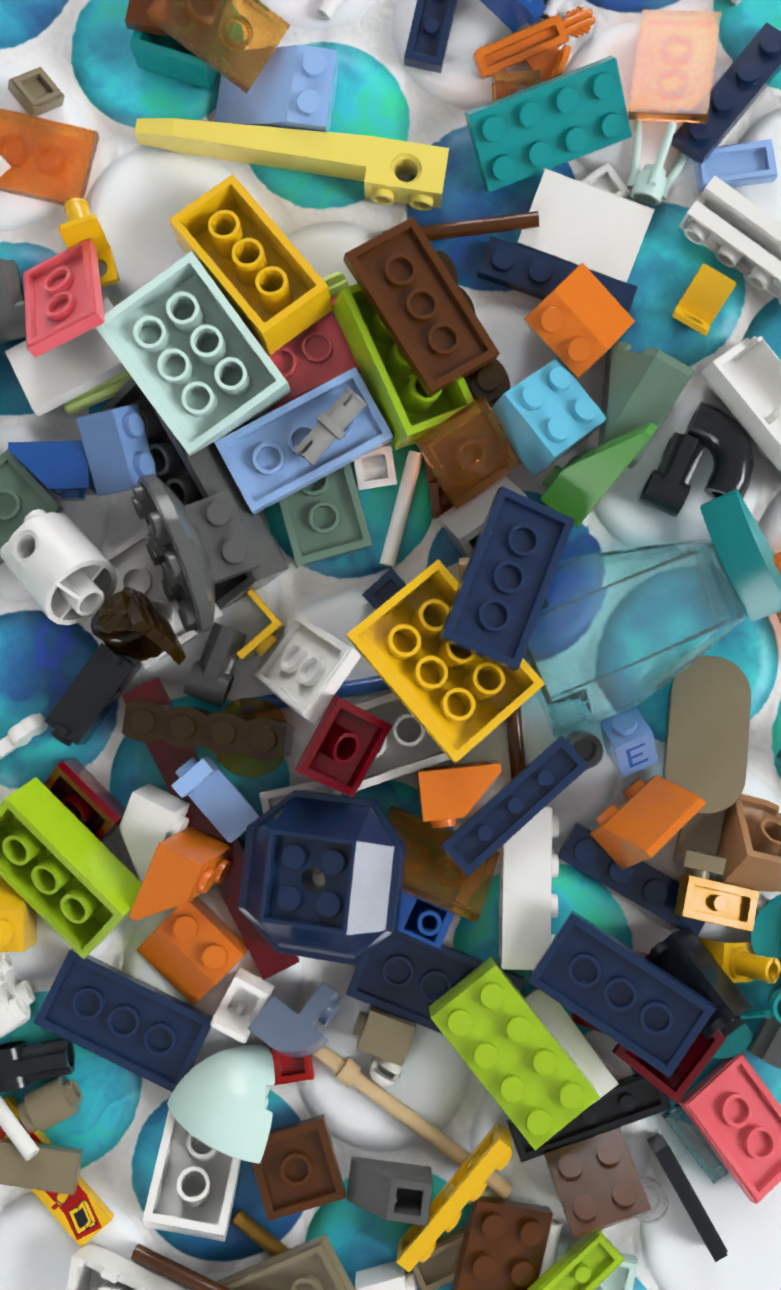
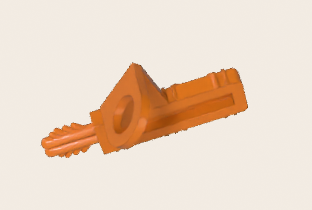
(535, 46)

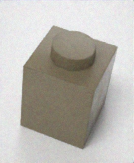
(384, 1034)

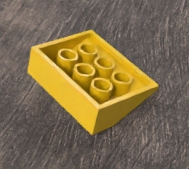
(442, 686)

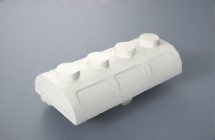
(750, 386)

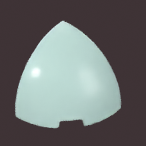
(227, 1101)

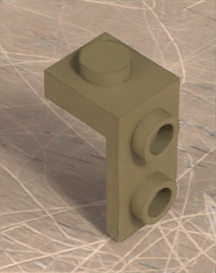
(698, 845)

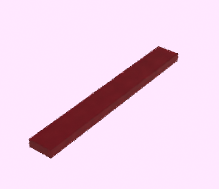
(169, 760)

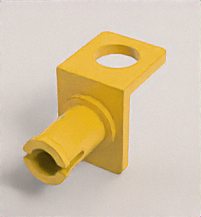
(86, 226)
(741, 962)

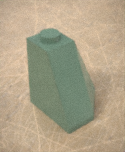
(639, 391)

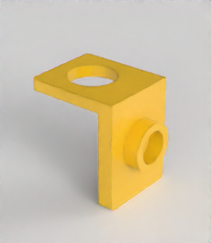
(703, 299)
(266, 639)

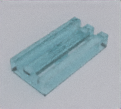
(671, 1119)

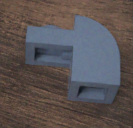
(297, 1033)

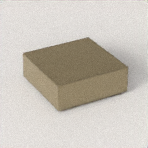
(36, 92)

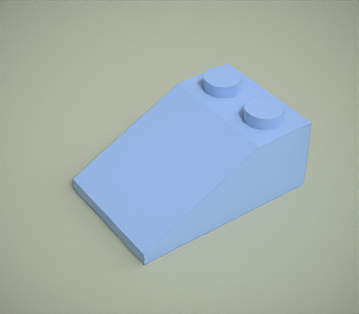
(290, 92)

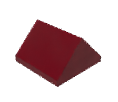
(343, 746)
(86, 798)
(685, 1073)

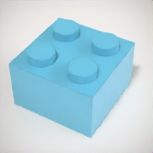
(547, 416)

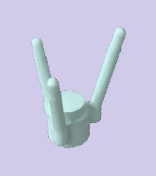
(650, 184)

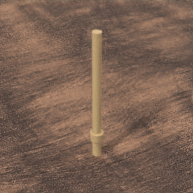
(349, 1074)

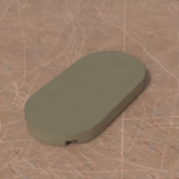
(708, 732)

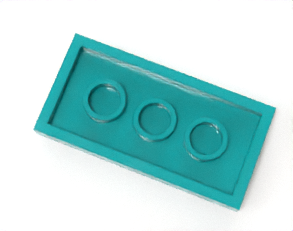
(549, 124)

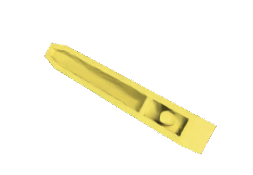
(330, 154)

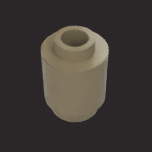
(50, 1104)

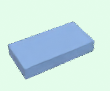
(739, 165)

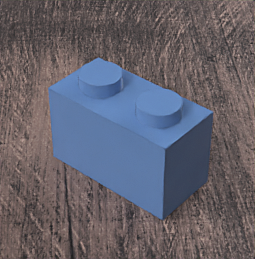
(116, 448)

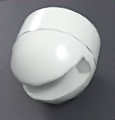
(381, 1078)

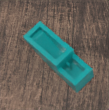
(744, 554)

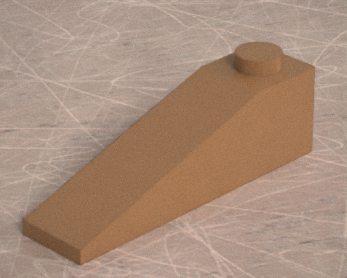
(752, 844)

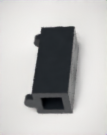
(91, 696)
(692, 964)

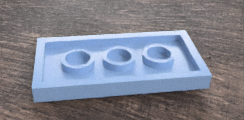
(264, 454)

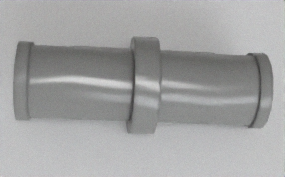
(330, 426)

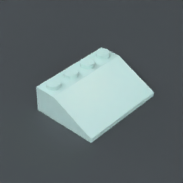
(192, 355)

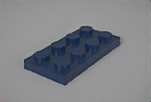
(507, 579)
(411, 975)
(621, 993)
(124, 1020)

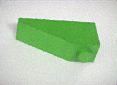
(591, 474)

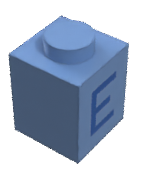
(629, 742)

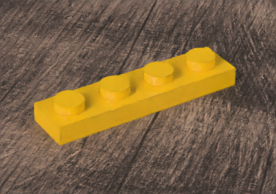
(464, 1185)

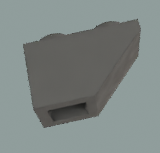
(391, 1189)

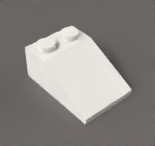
(191, 1186)

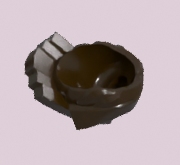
(136, 627)

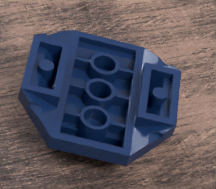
(361, 871)

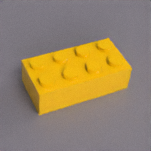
(252, 264)

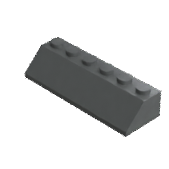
(198, 478)

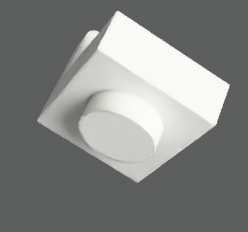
(241, 1005)

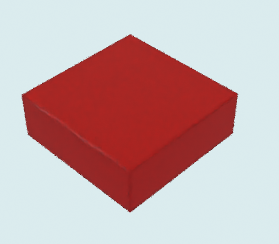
(291, 1068)

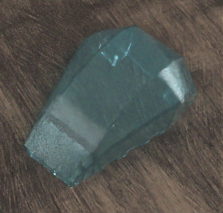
(626, 627)

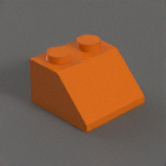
(579, 320)
(453, 790)
(644, 820)
(181, 871)
(193, 949)

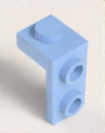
(215, 797)

